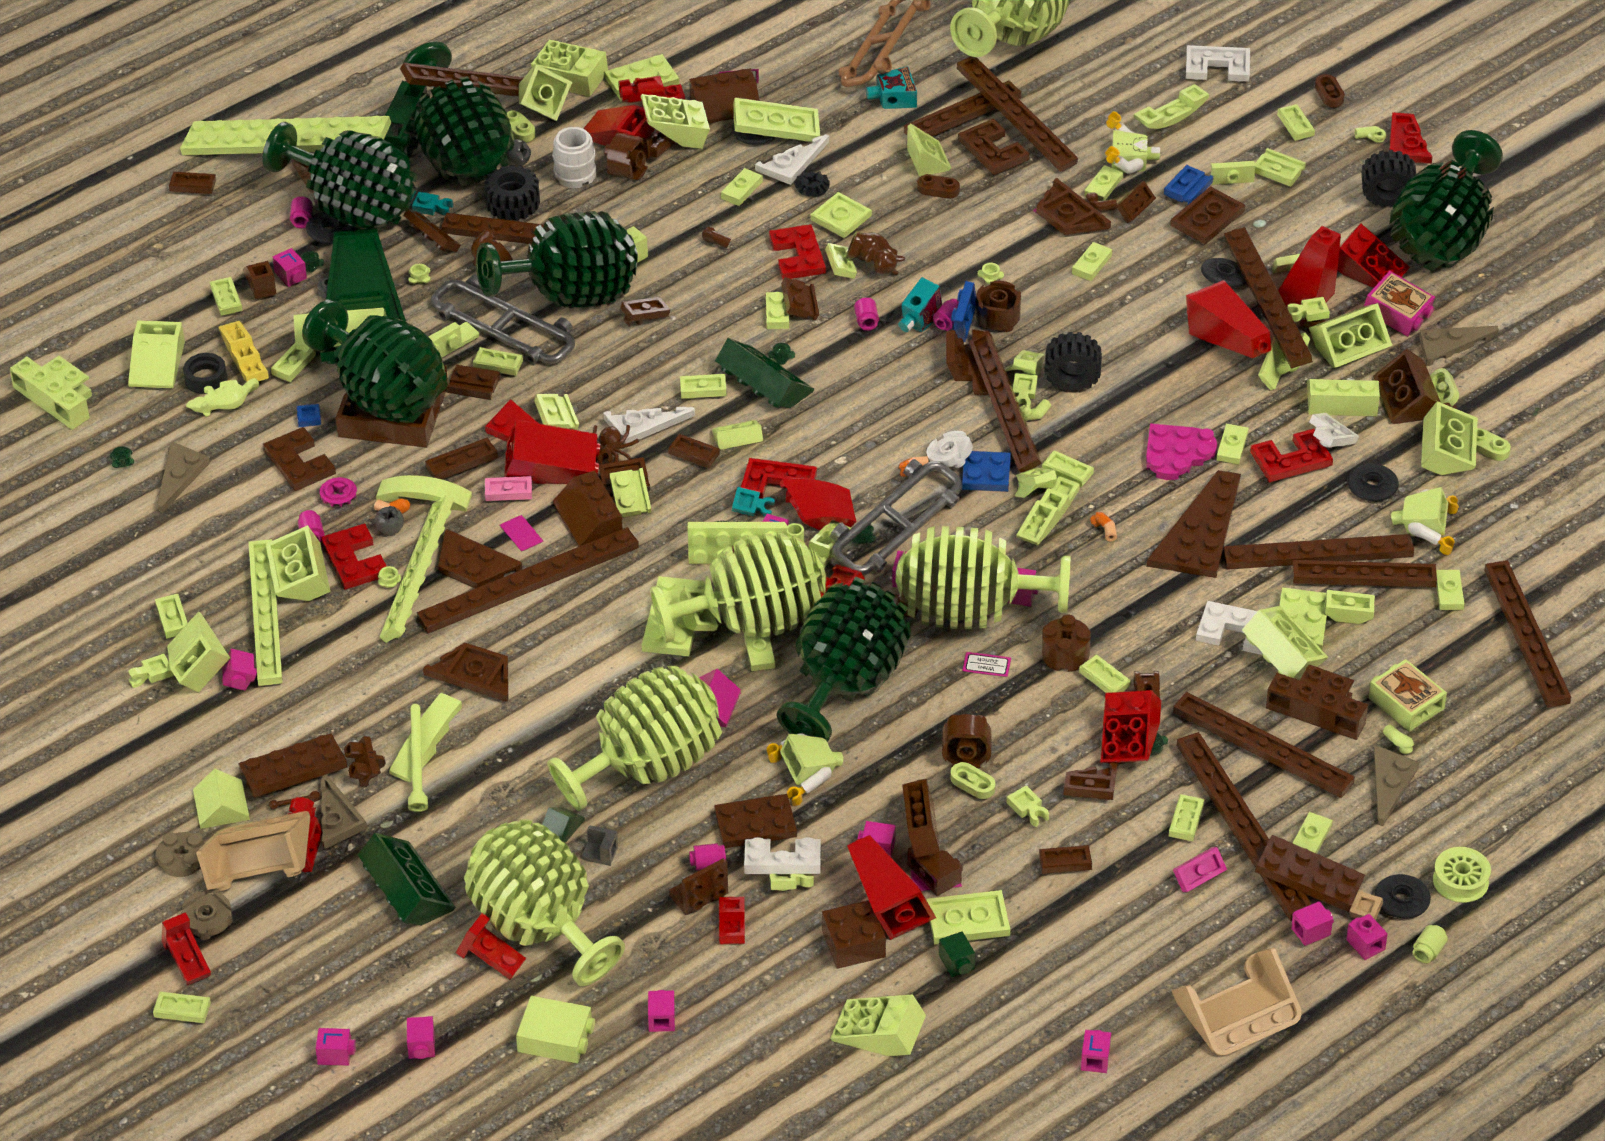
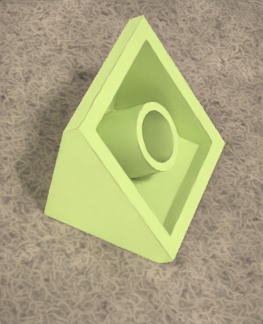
(543, 92)
(926, 152)
(220, 800)

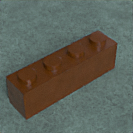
(921, 818)

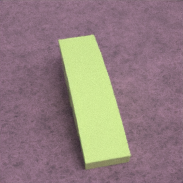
(1048, 511)
(433, 728)

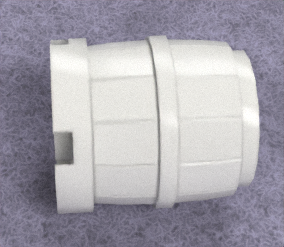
(574, 157)

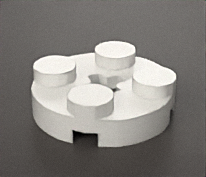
(951, 449)

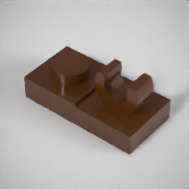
(644, 309)

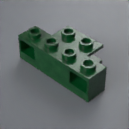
(402, 113)

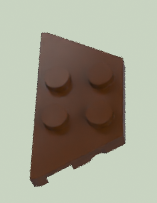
(1069, 211)
(473, 562)
(473, 670)

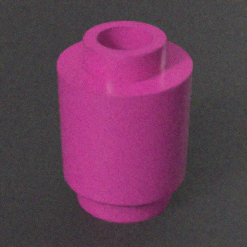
(301, 211)
(866, 313)
(943, 316)
(313, 520)
(706, 855)

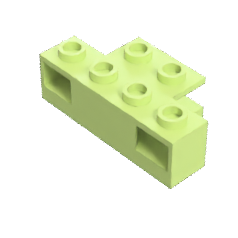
(55, 388)

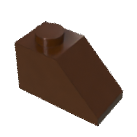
(938, 871)

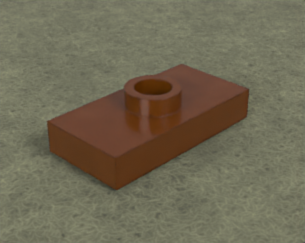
(659, 143)
(192, 182)
(1135, 201)
(694, 451)
(1065, 859)

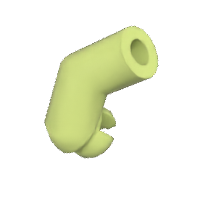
(1373, 133)
(1035, 413)
(1399, 739)

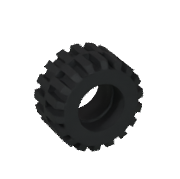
(1386, 176)
(512, 192)
(1060, 361)

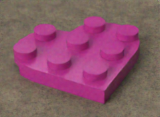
(1178, 448)

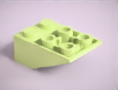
(575, 63)
(677, 119)
(156, 354)
(196, 654)
(880, 1024)

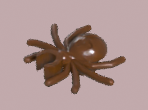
(611, 443)

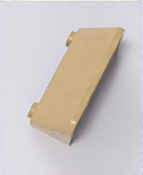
(255, 850)
(1245, 1010)

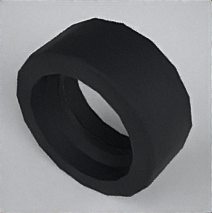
(200, 362)

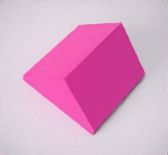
(725, 692)

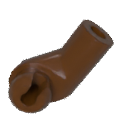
(1105, 205)
(711, 236)

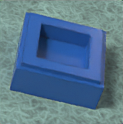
(309, 415)

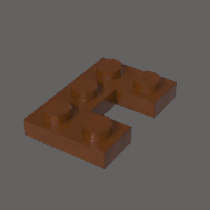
(980, 143)
(284, 454)

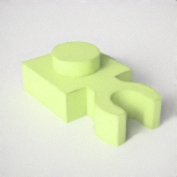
(1312, 309)
(1025, 388)
(1026, 803)
(784, 882)

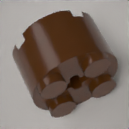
(627, 156)
(998, 306)
(1065, 643)
(966, 740)

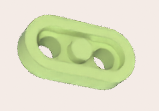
(521, 126)
(1445, 386)
(1492, 445)
(975, 782)

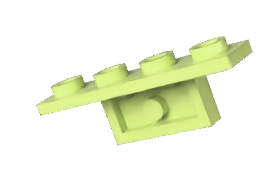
(453, 337)
(1276, 364)

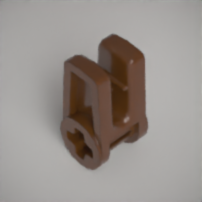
(1147, 681)

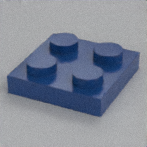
(965, 311)
(986, 471)

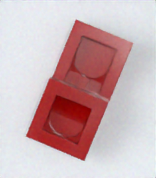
(731, 920)

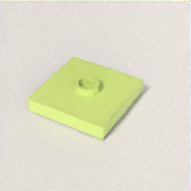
(841, 215)

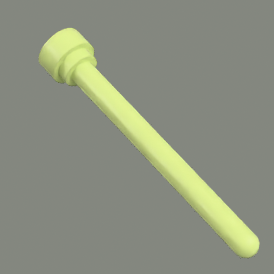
(417, 800)

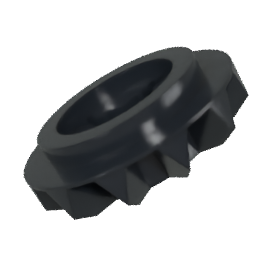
(815, 189)

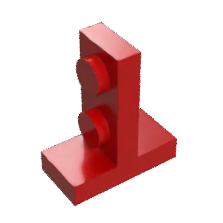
(184, 948)
(490, 948)

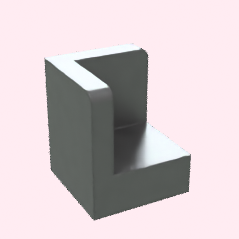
(601, 845)

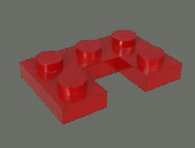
(808, 258)
(1309, 457)
(762, 471)
(340, 550)

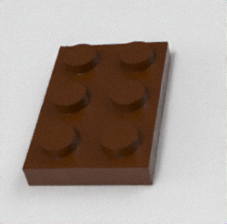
(1207, 215)
(755, 818)

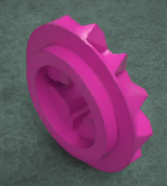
(338, 485)

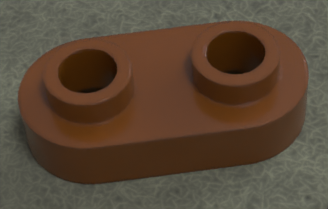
(1329, 90)
(938, 186)

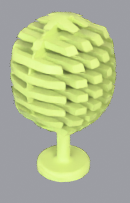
(1009, 21)
(967, 578)
(753, 587)
(648, 730)
(536, 892)

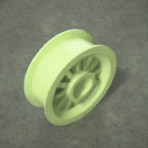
(1461, 874)

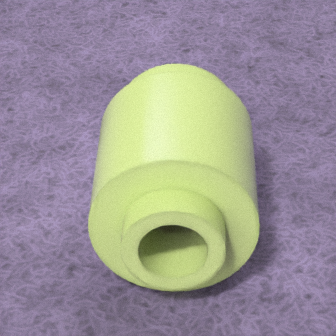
(1429, 943)

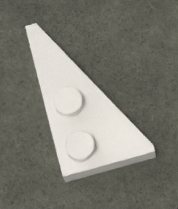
(793, 161)
(647, 421)

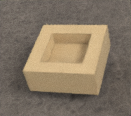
(1366, 904)

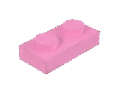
(508, 488)

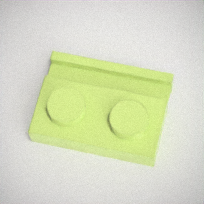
(1279, 167)
(556, 411)
(630, 492)

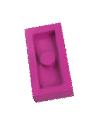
(1199, 869)

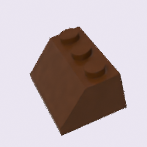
(719, 91)
(1406, 388)
(587, 509)

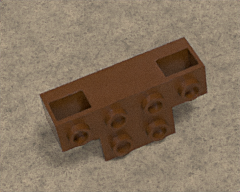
(1320, 700)

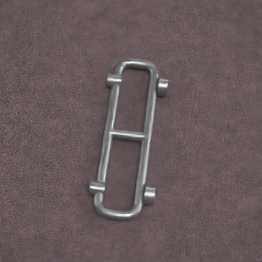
(560, 328)
(915, 472)

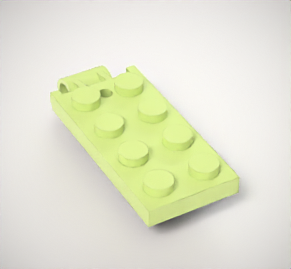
(709, 539)

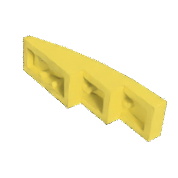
(243, 351)

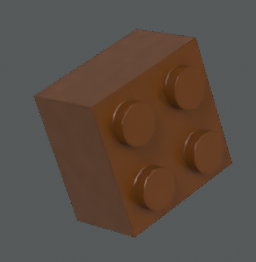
(853, 934)

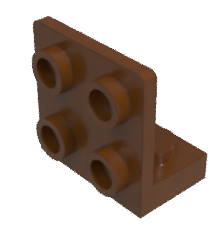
(701, 887)

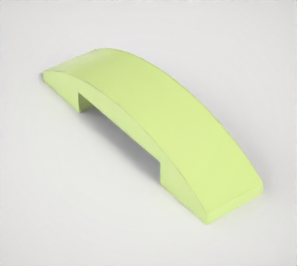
(1175, 111)
(424, 488)

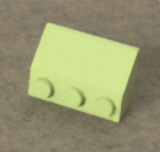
(1351, 335)
(1343, 397)
(1448, 440)
(298, 566)
(1283, 642)

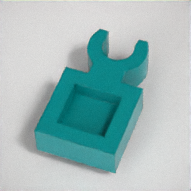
(431, 203)
(748, 502)

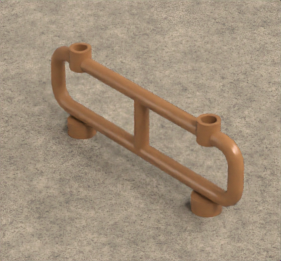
(882, 63)

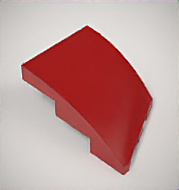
(820, 502)

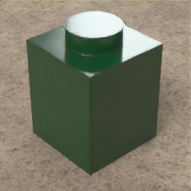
(957, 954)

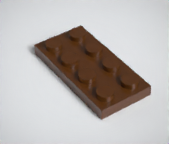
(292, 765)
(1310, 873)

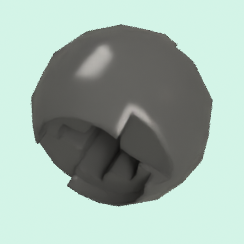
(520, 154)
(389, 520)

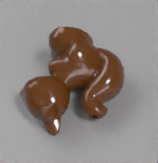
(874, 248)

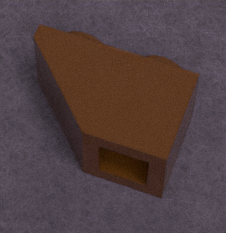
(260, 279)

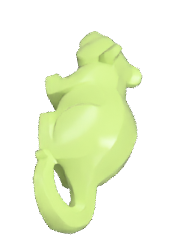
(227, 396)

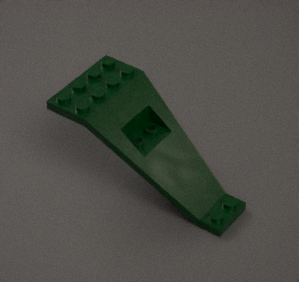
(360, 277)

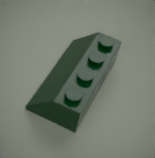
(762, 374)
(405, 880)

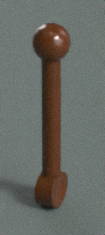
(314, 796)

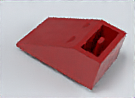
(622, 119)
(1368, 258)
(1129, 726)

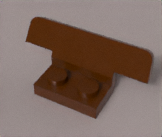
(963, 363)

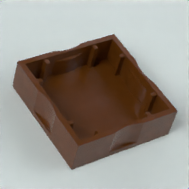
(360, 425)

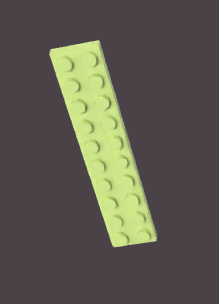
(251, 135)

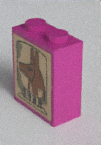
(1401, 303)

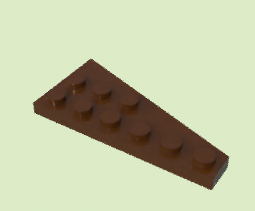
(1201, 532)

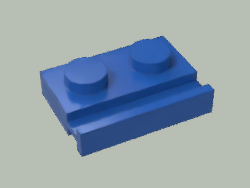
(1188, 184)

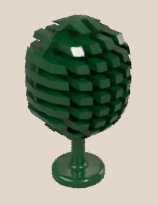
(462, 128)
(352, 177)
(1445, 208)
(572, 261)
(381, 364)
(848, 648)

